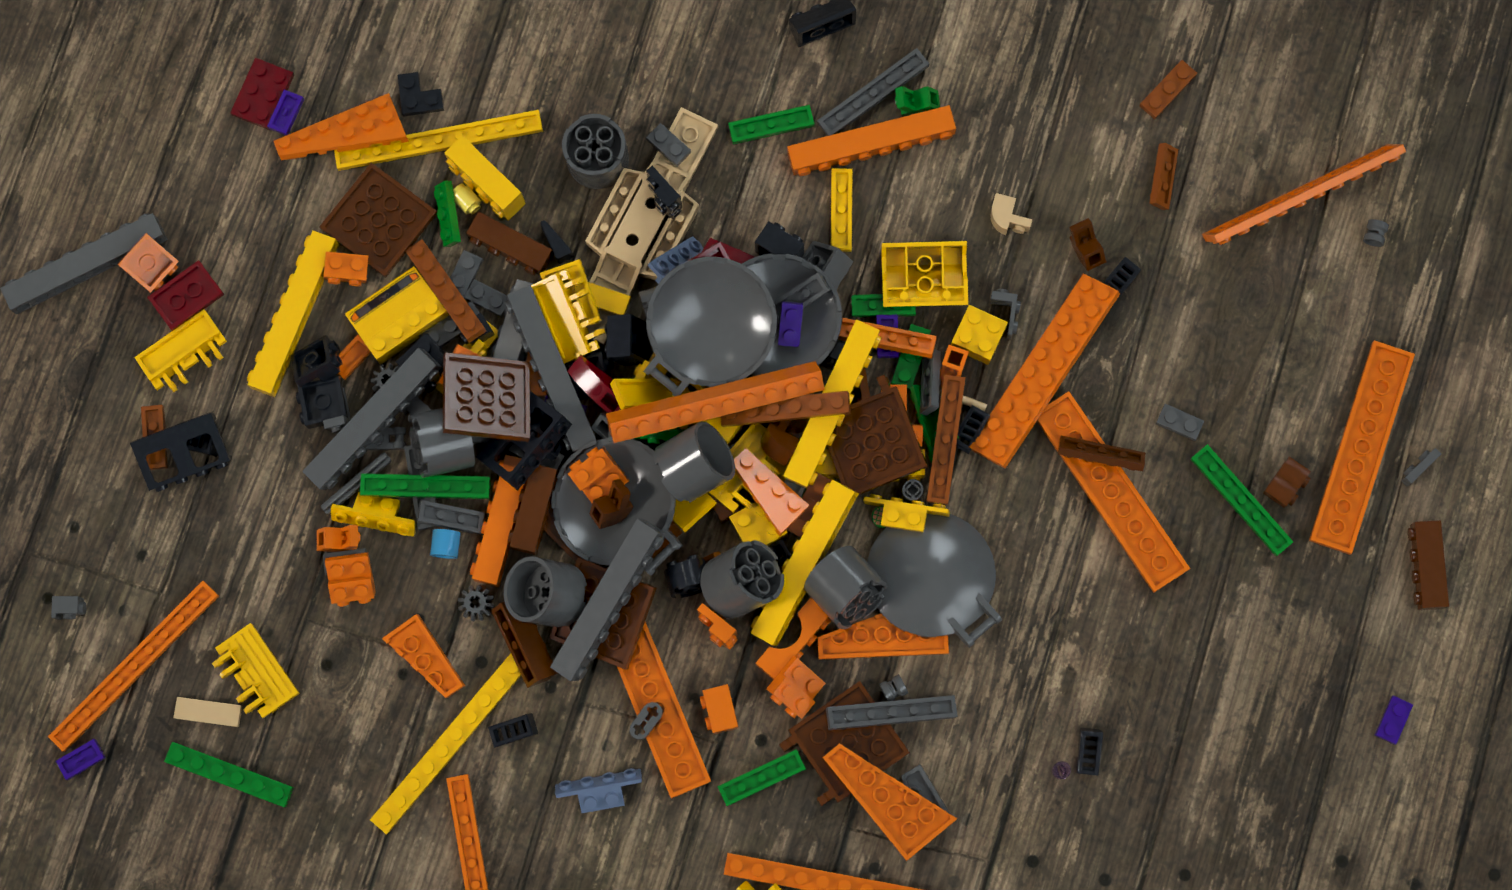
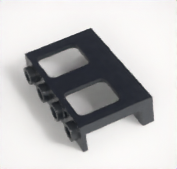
(175, 440)
(535, 449)

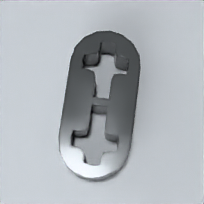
(642, 717)

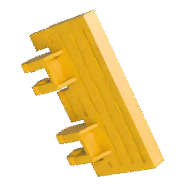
(564, 317)
(180, 349)
(641, 391)
(729, 490)
(258, 670)

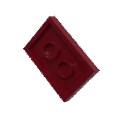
(261, 92)
(185, 295)

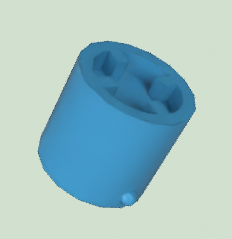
(445, 543)

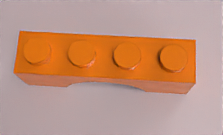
(811, 619)

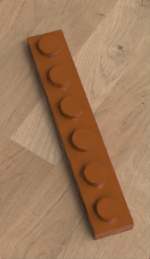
(445, 291)
(792, 409)
(946, 439)

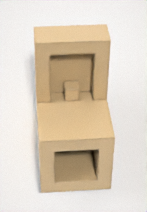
(1002, 216)

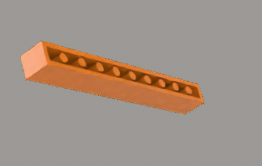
(715, 401)

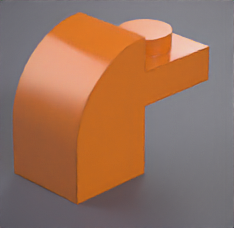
(953, 362)
(338, 539)

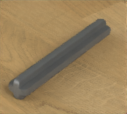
(354, 484)

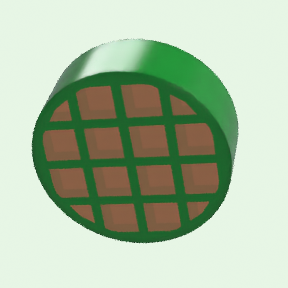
(877, 516)

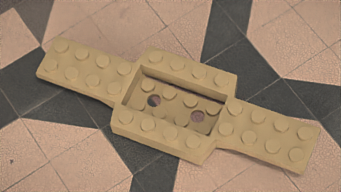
(628, 215)

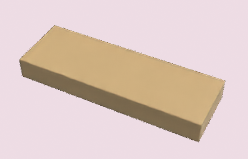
(208, 712)

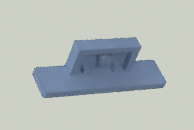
(674, 257)
(599, 791)

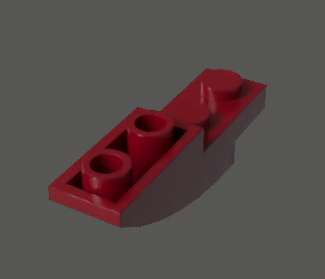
(594, 383)

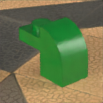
(917, 100)

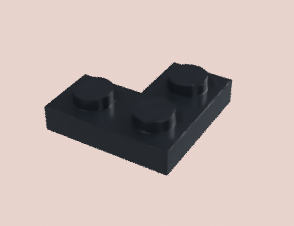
(417, 101)

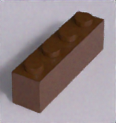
(510, 244)
(533, 510)
(1429, 565)
(525, 646)

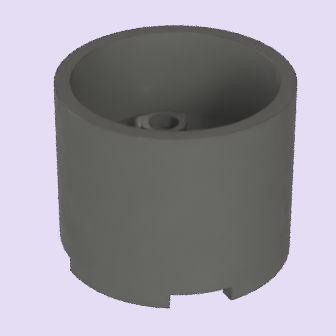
(603, 166)
(437, 450)
(694, 462)
(741, 579)
(845, 586)
(545, 592)

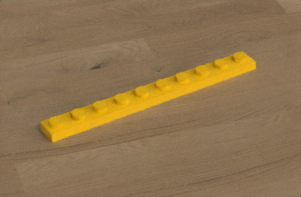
(443, 139)
(447, 745)

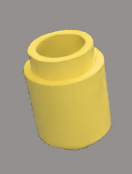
(466, 199)

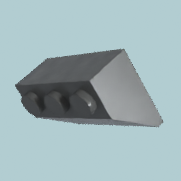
(829, 260)

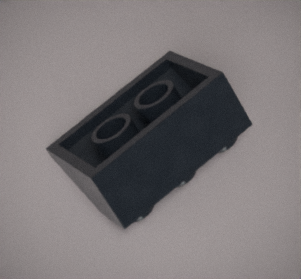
(822, 21)

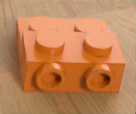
(148, 263)
(596, 473)
(350, 579)
(720, 631)
(795, 688)

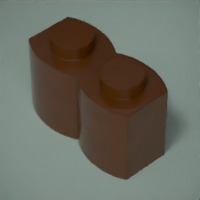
(1287, 482)

